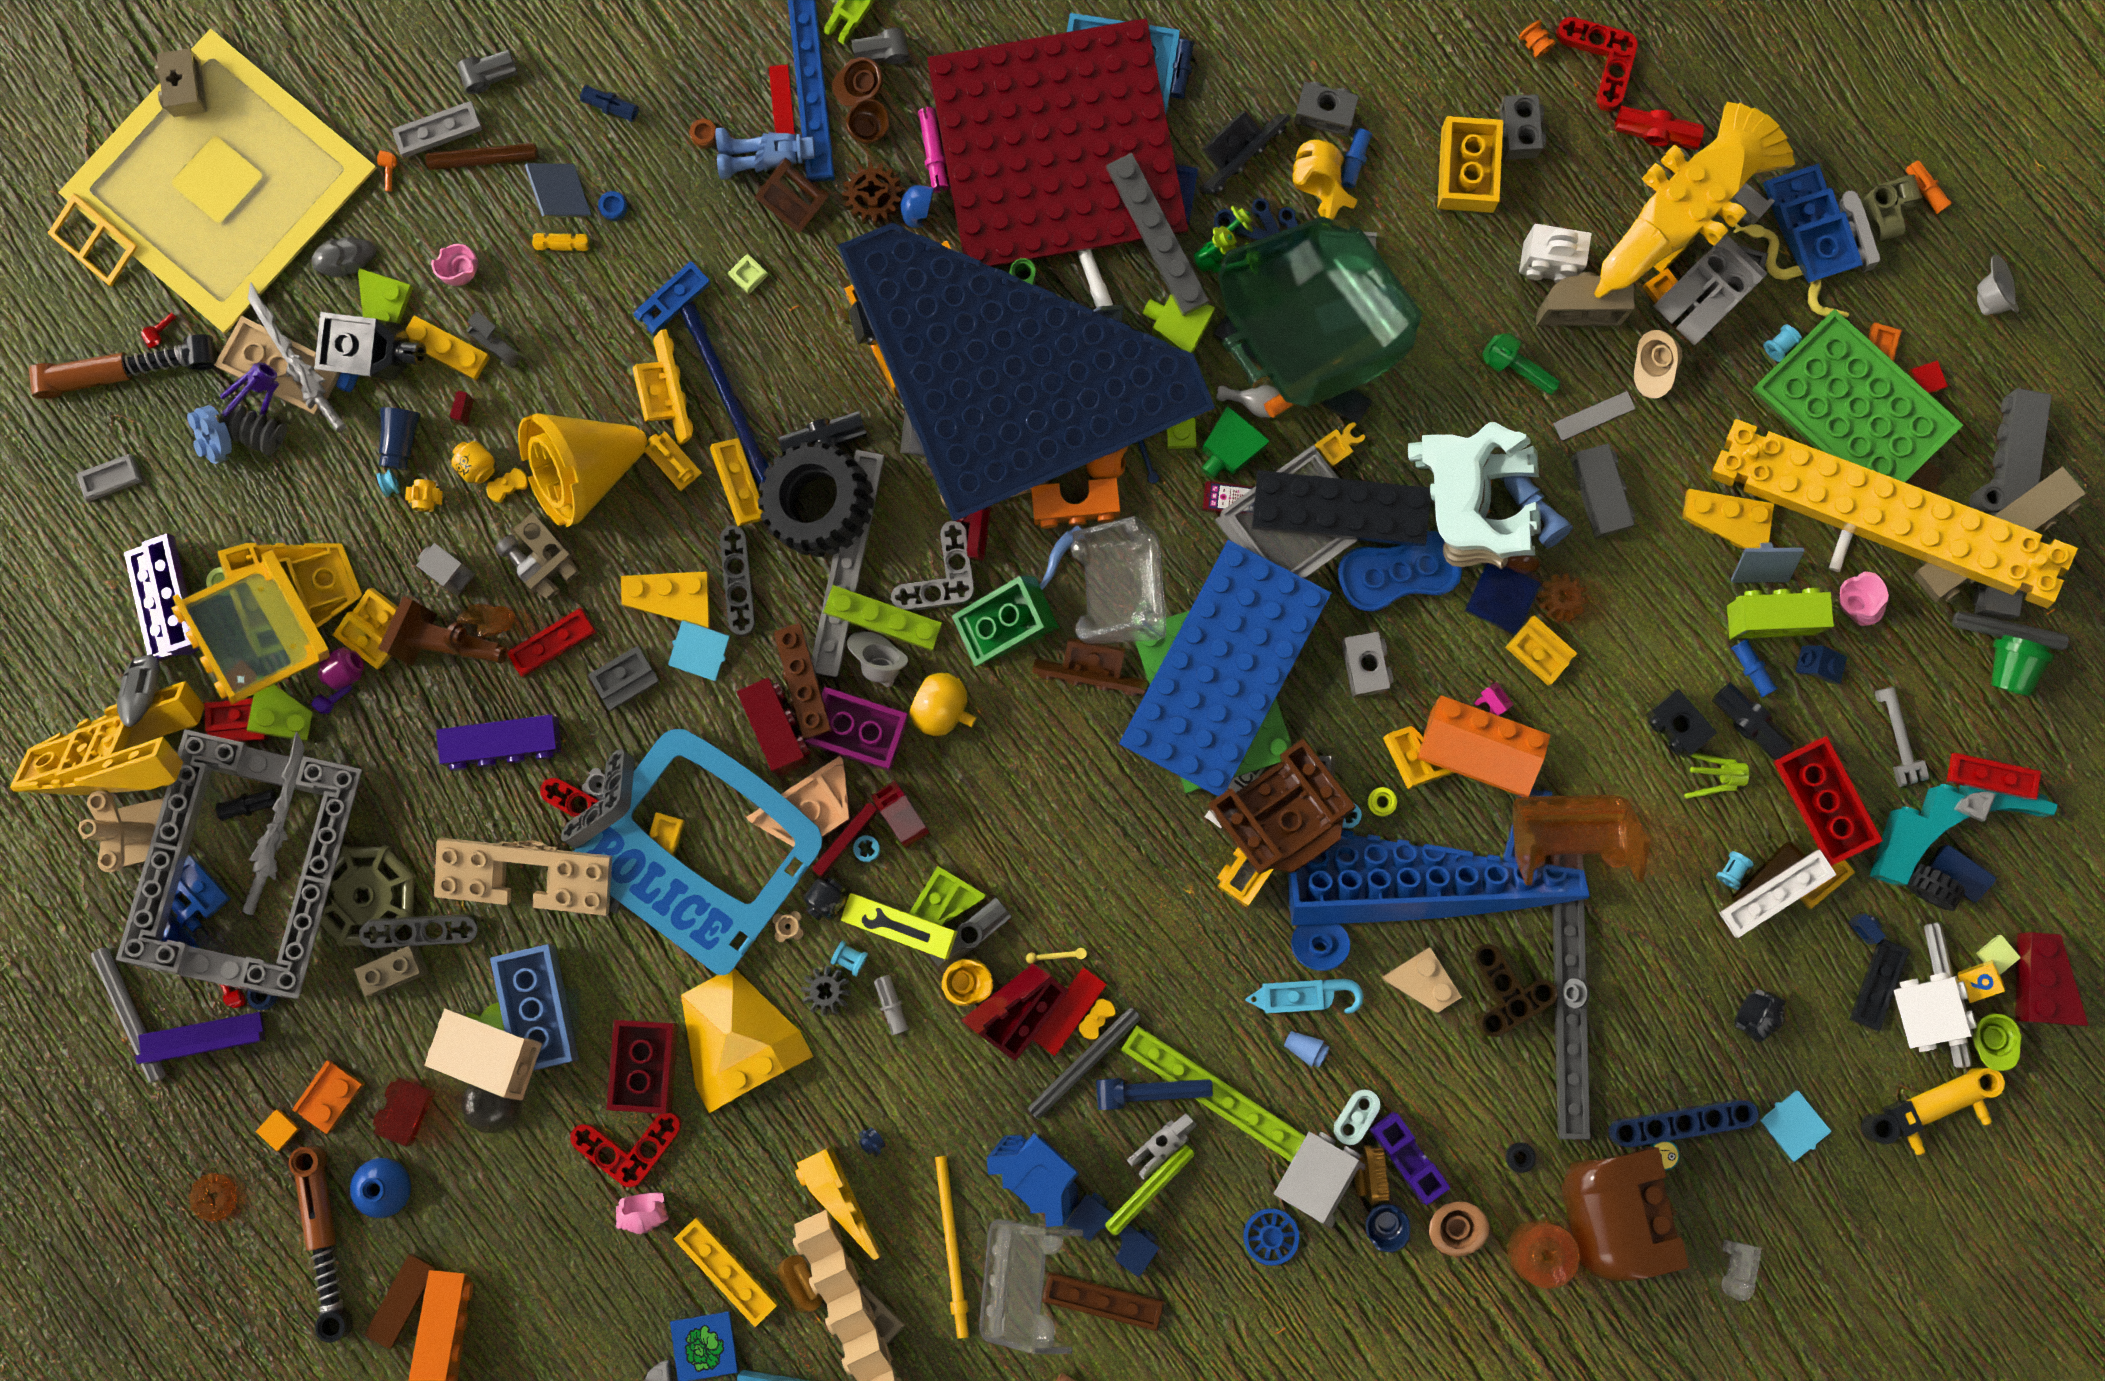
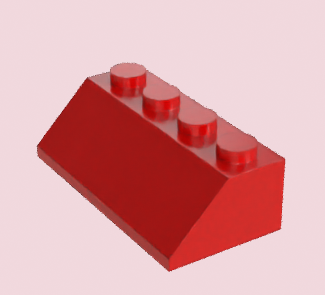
(1827, 800)

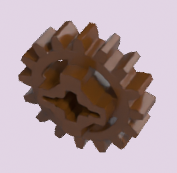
(885, 192)

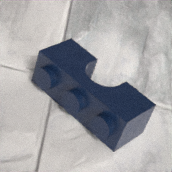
(1136, 1246)

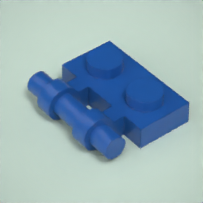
(201, 890)

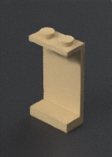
(483, 1055)

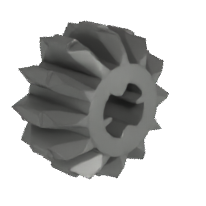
(815, 992)

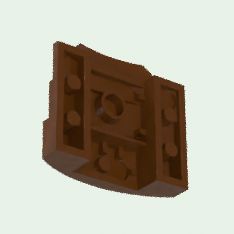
(1286, 812)

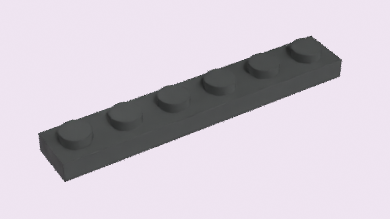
(1157, 234)

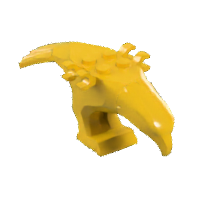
(1695, 194)

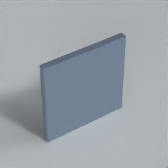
(557, 190)
(1767, 564)

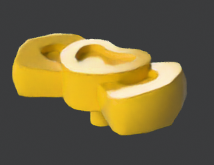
(507, 485)
(1090, 1025)

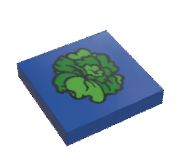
(704, 1346)

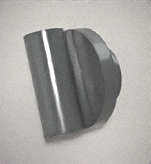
(1576, 993)

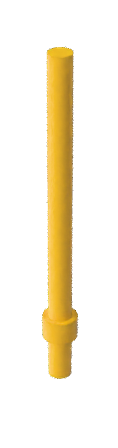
(959, 1305)

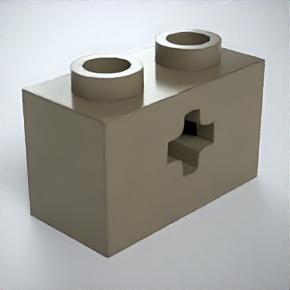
(180, 83)
(391, 971)

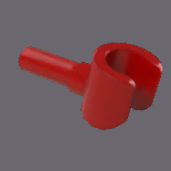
(151, 334)
(233, 998)

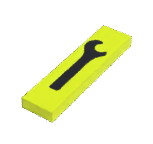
(899, 926)

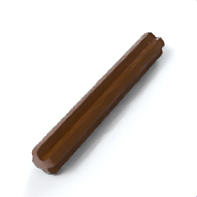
(482, 156)

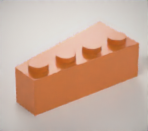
(441, 1327)

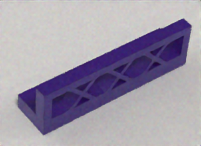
(201, 1038)

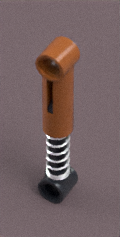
(51, 379)
(319, 1237)

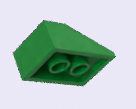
(1005, 620)

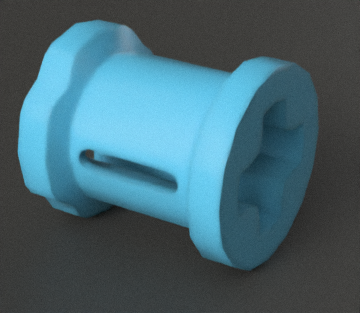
(1782, 342)
(1735, 870)
(849, 958)

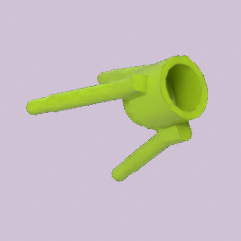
(1730, 773)

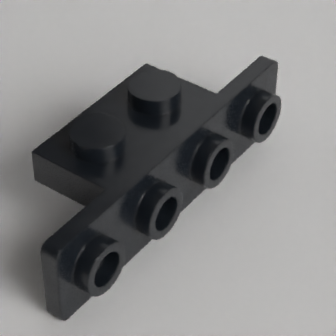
(1236, 144)

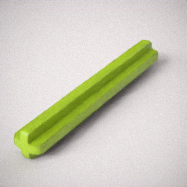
(1149, 1190)

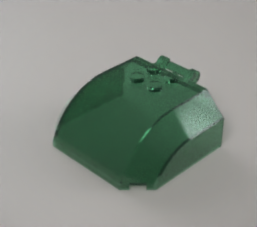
(1315, 311)

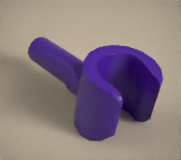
(326, 705)

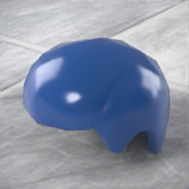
(916, 205)

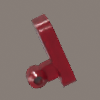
(977, 533)

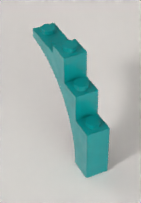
(1910, 835)

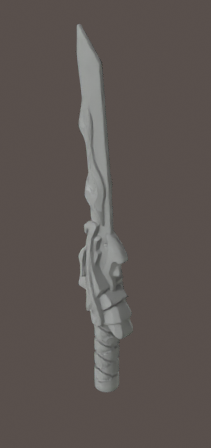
(296, 368)
(275, 834)

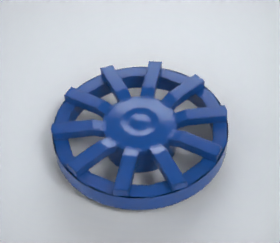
(1271, 1236)

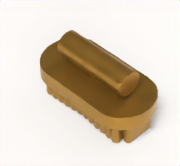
(1373, 1179)
(795, 1278)

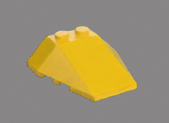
(316, 571)

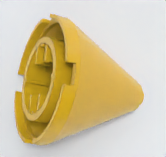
(576, 461)

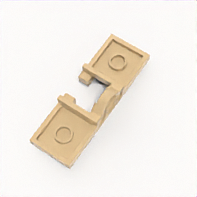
(478, 874)

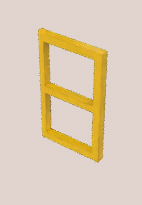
(103, 223)

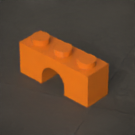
(1100, 504)

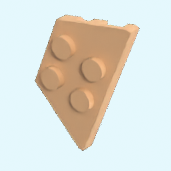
(819, 797)

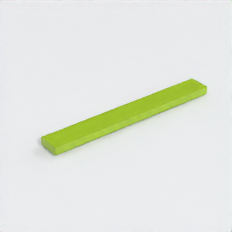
(1225, 1099)

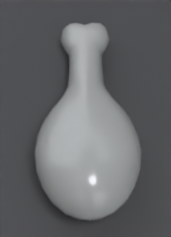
(1252, 398)

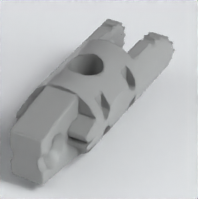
(1174, 1134)

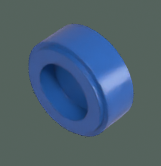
(612, 206)

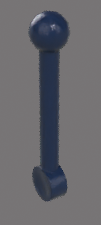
(1152, 476)

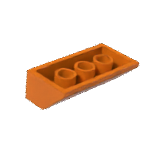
(1483, 746)

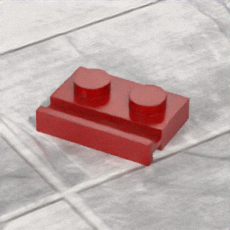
(230, 721)

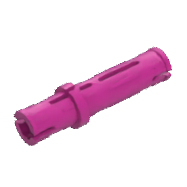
(935, 160)

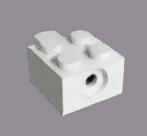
(1554, 253)

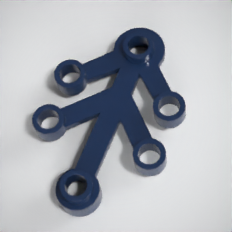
(1265, 217)

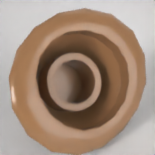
(1458, 1229)

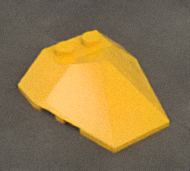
(737, 1039)

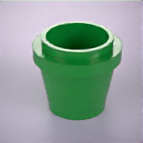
(2019, 664)

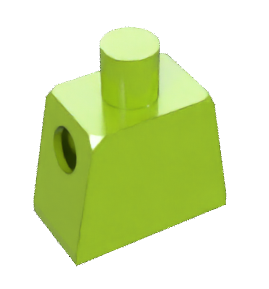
(1178, 330)

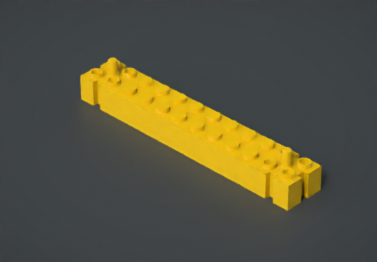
(1894, 514)

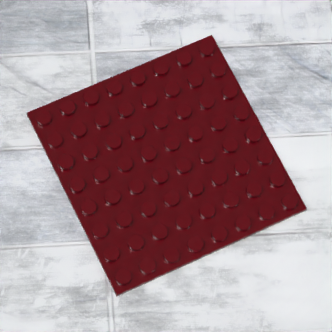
(1033, 138)

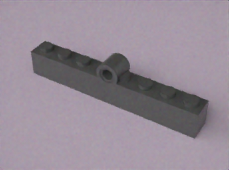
(2016, 472)

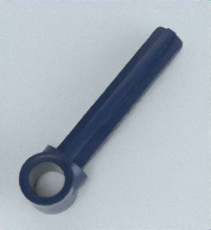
(1114, 1092)

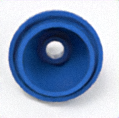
(393, 1184)

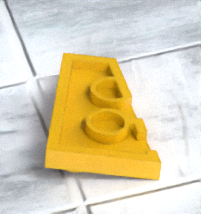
(1733, 518)
(669, 595)

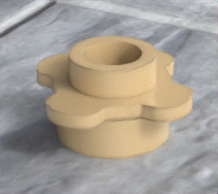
(780, 922)

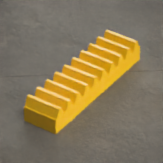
(726, 1271)

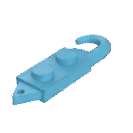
(1304, 995)

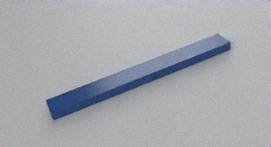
(811, 87)

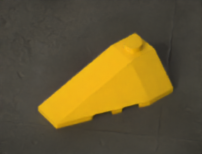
(831, 1188)

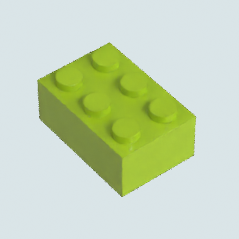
(1780, 614)

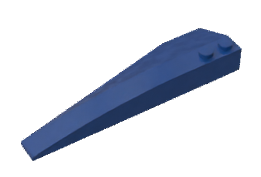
(1400, 881)

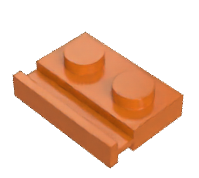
(328, 1096)

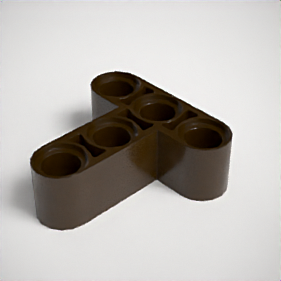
(1513, 992)

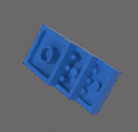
(1813, 223)

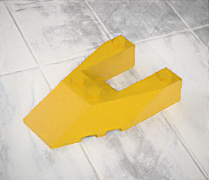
(96, 754)

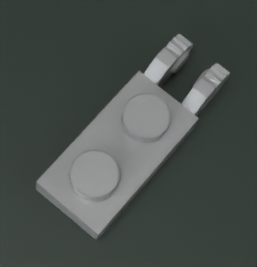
(1860, 228)

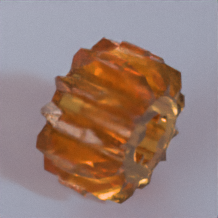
(1573, 601)

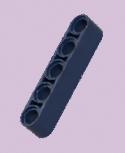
(1696, 1123)

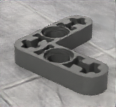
(611, 808)

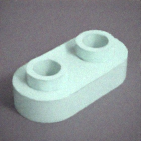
(1356, 1117)

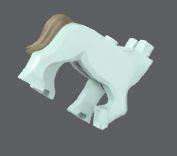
(1463, 493)

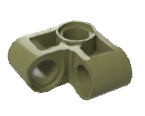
(1898, 195)

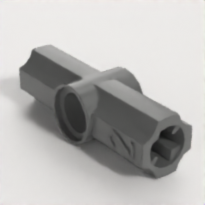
(985, 922)

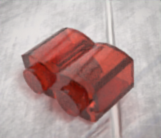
(403, 1111)

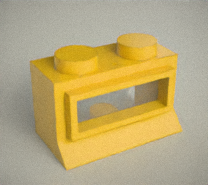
(1241, 879)

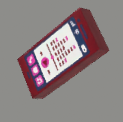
(1220, 495)

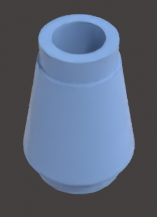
(1307, 1048)

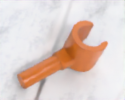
(390, 162)

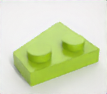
(383, 296)
(945, 898)

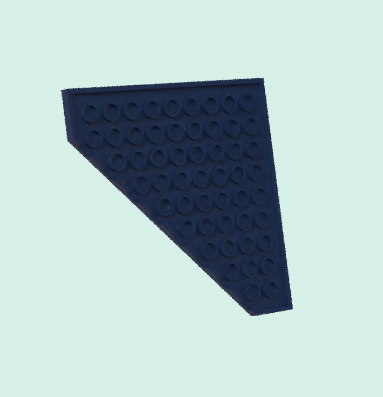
(1007, 374)

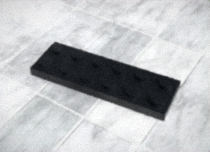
(1341, 508)

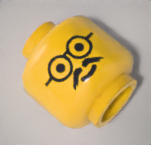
(473, 462)

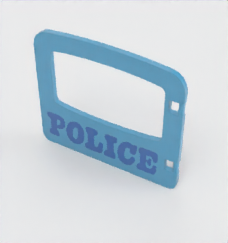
(671, 894)

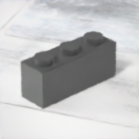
(1602, 491)

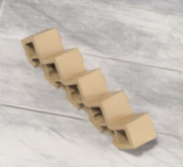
(847, 1308)

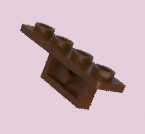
(1092, 665)
(802, 681)

